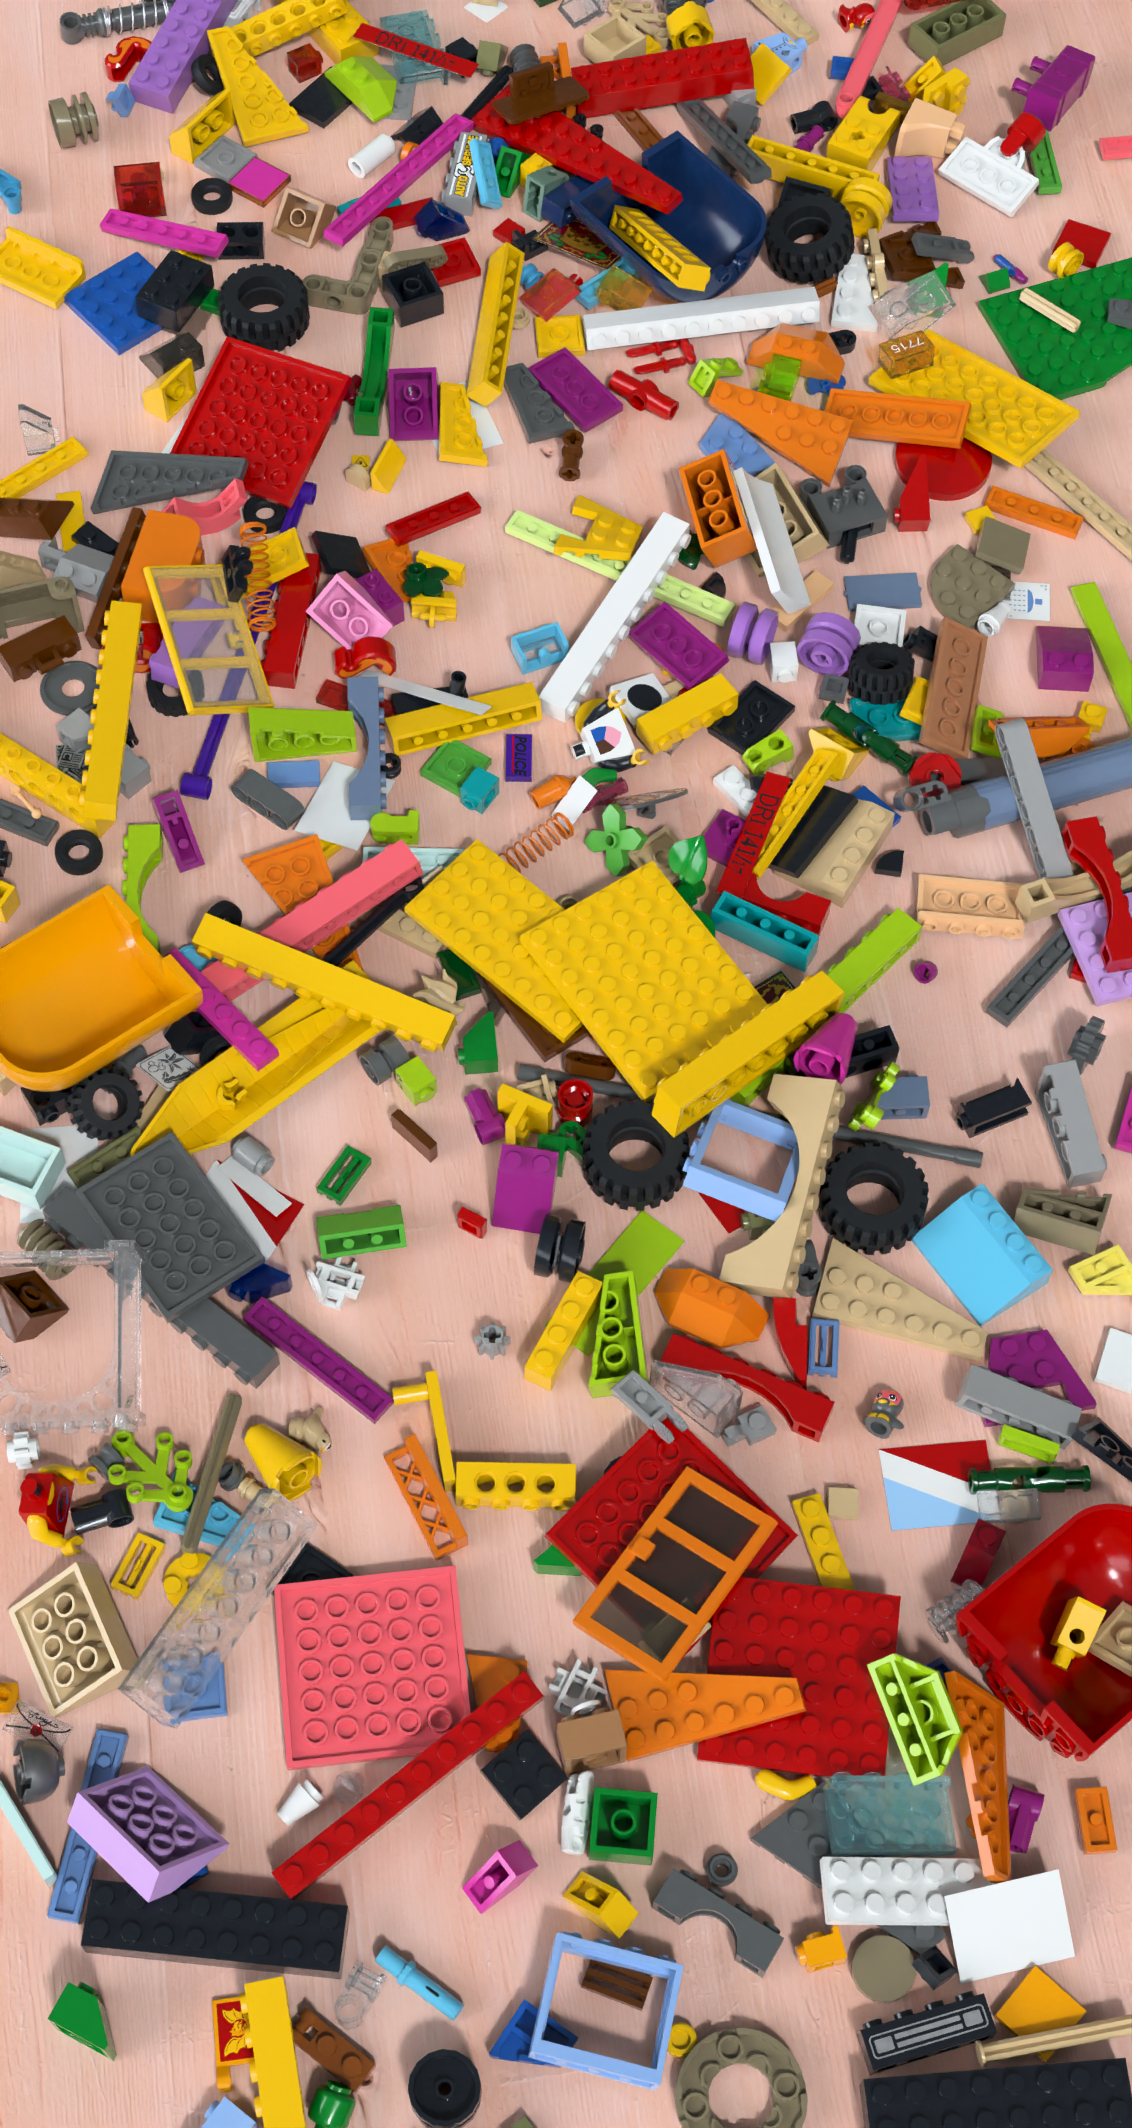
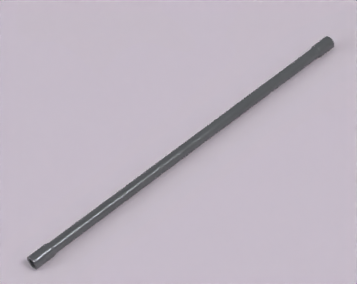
(957, 1155)

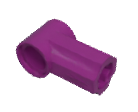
(487, 1122)
(1024, 1811)

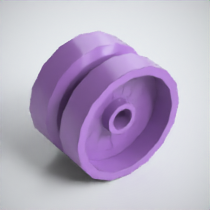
(752, 633)
(828, 643)

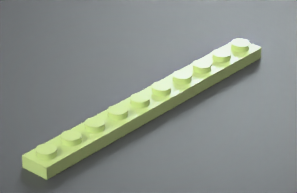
(671, 591)

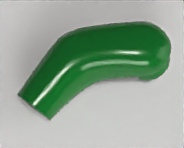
(600, 775)

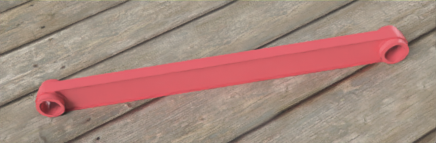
(867, 55)

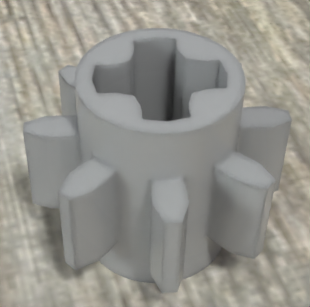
(495, 1332)

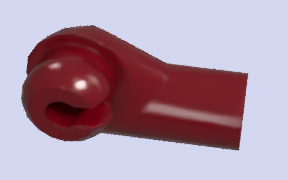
(351, 393)

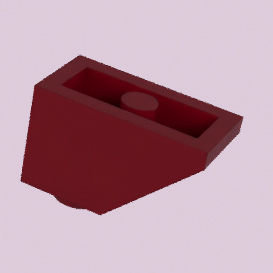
(978, 1553)

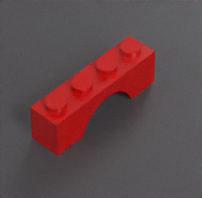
(806, 911)

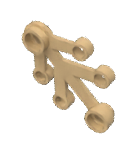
(640, 20)

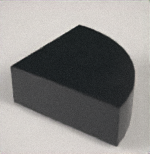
(715, 585)
(890, 864)

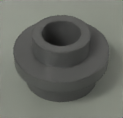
(231, 1476)
(721, 1860)

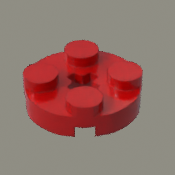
(935, 763)

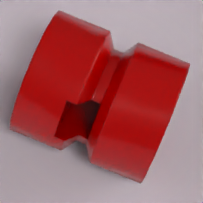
(575, 1102)

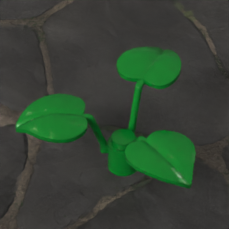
(689, 860)

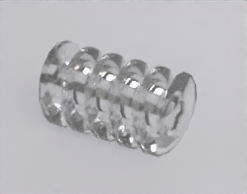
(943, 1616)

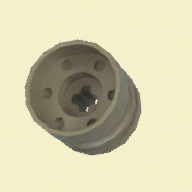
(73, 120)

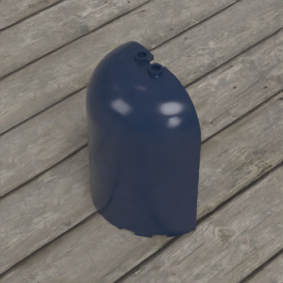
(713, 220)

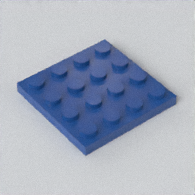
(110, 304)

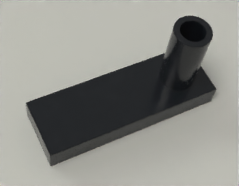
(405, 702)

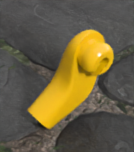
(783, 1788)

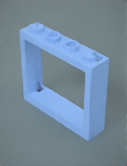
(729, 1188)
(596, 2064)

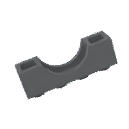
(743, 121)
(684, 1899)

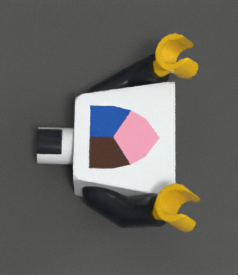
(608, 739)

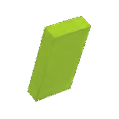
(1028, 1444)

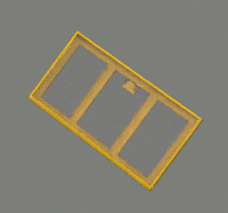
(207, 640)

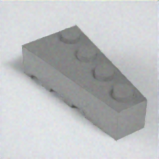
(1070, 1123)

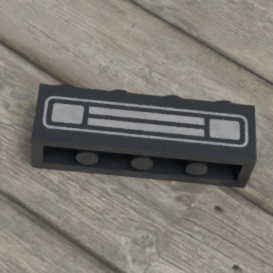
(926, 2033)

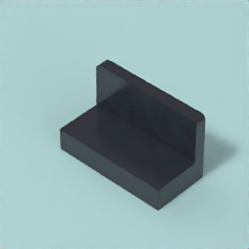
(419, 126)

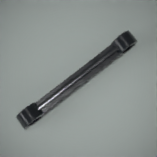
(372, 923)

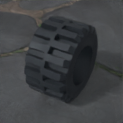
(881, 673)
(126, 1097)

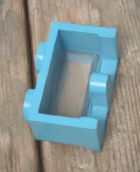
(539, 647)

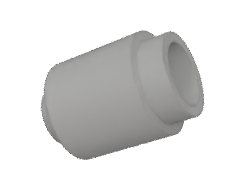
(253, 1156)

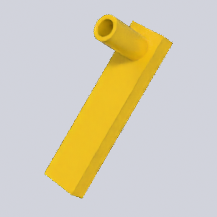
(431, 1392)

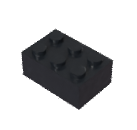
(175, 291)

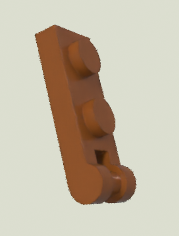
(332, 2051)

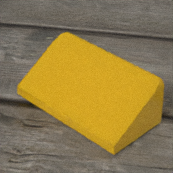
(387, 467)

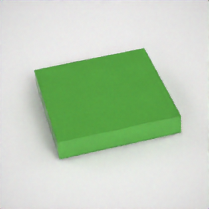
(453, 765)

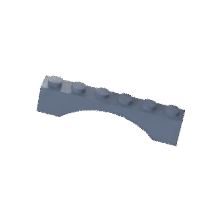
(365, 788)

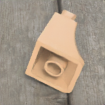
(928, 131)

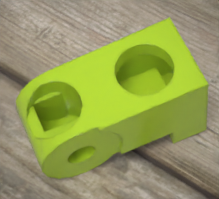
(769, 752)
(394, 828)

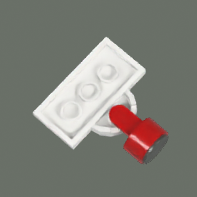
(996, 170)

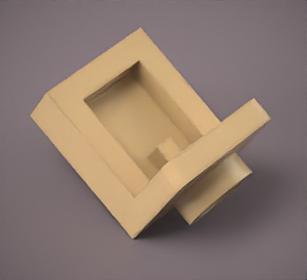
(542, 1089)

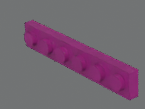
(318, 1360)

